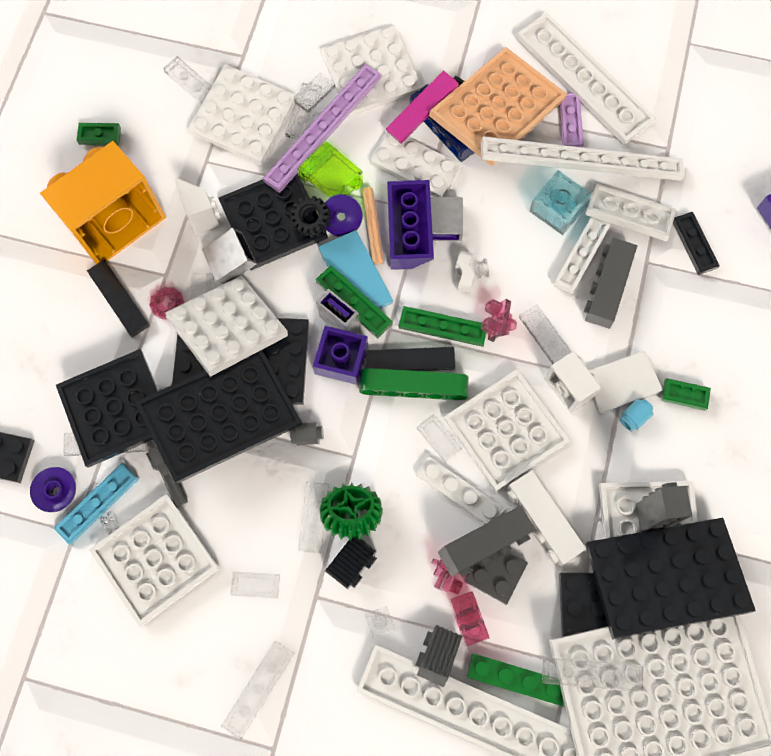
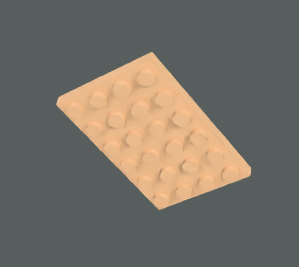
(498, 102)

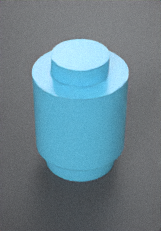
(636, 414)

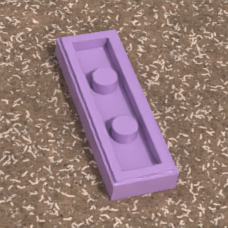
(571, 121)

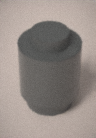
(307, 434)

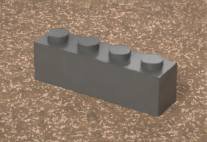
(610, 283)
(664, 507)
(486, 541)

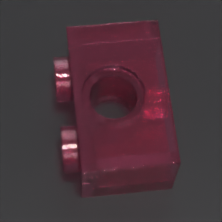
(469, 618)

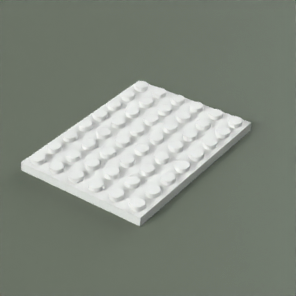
(694, 701)

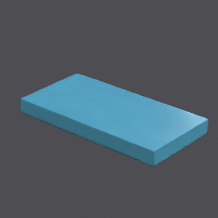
(353, 261)

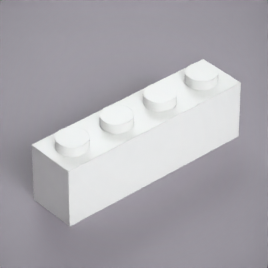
(546, 518)

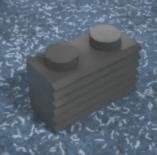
(439, 655)

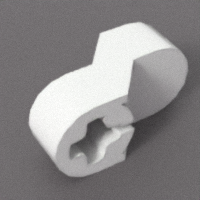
(465, 272)

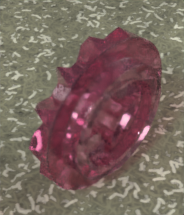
(158, 308)

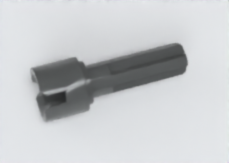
(175, 491)

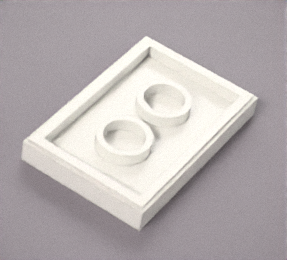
(625, 382)

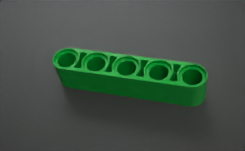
(414, 384)

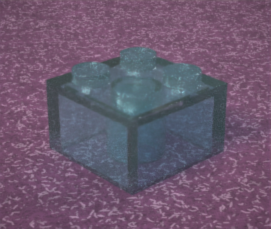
(560, 202)

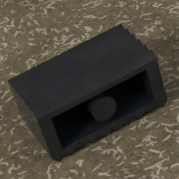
(351, 562)

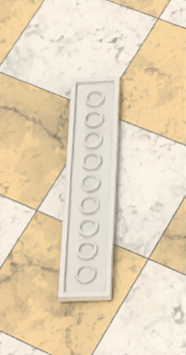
(462, 709)

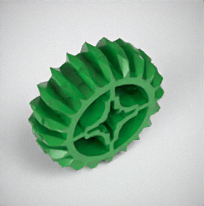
(351, 511)

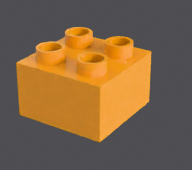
(104, 202)

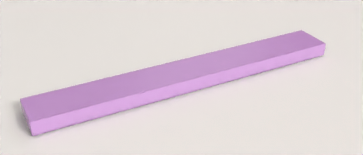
(322, 127)

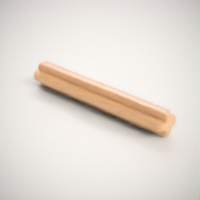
(372, 225)

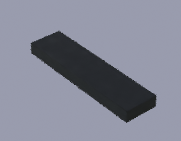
(118, 298)
(412, 359)

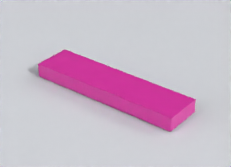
(420, 107)

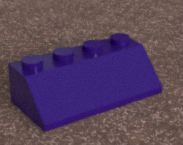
(409, 223)

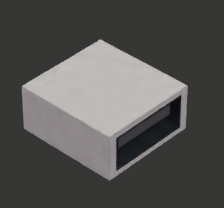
(229, 256)

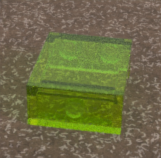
(331, 172)

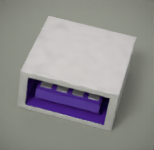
(447, 218)
(337, 312)

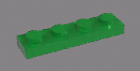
(370, 315)
(442, 326)
(513, 679)

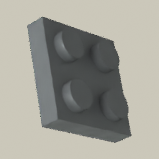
(498, 576)

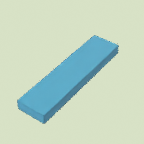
(96, 503)

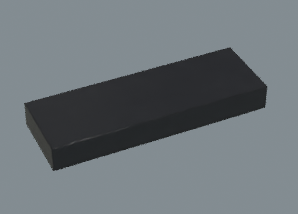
(695, 243)

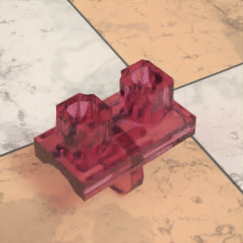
(501, 319)
(445, 581)

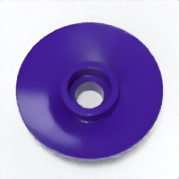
(350, 208)
(45, 482)

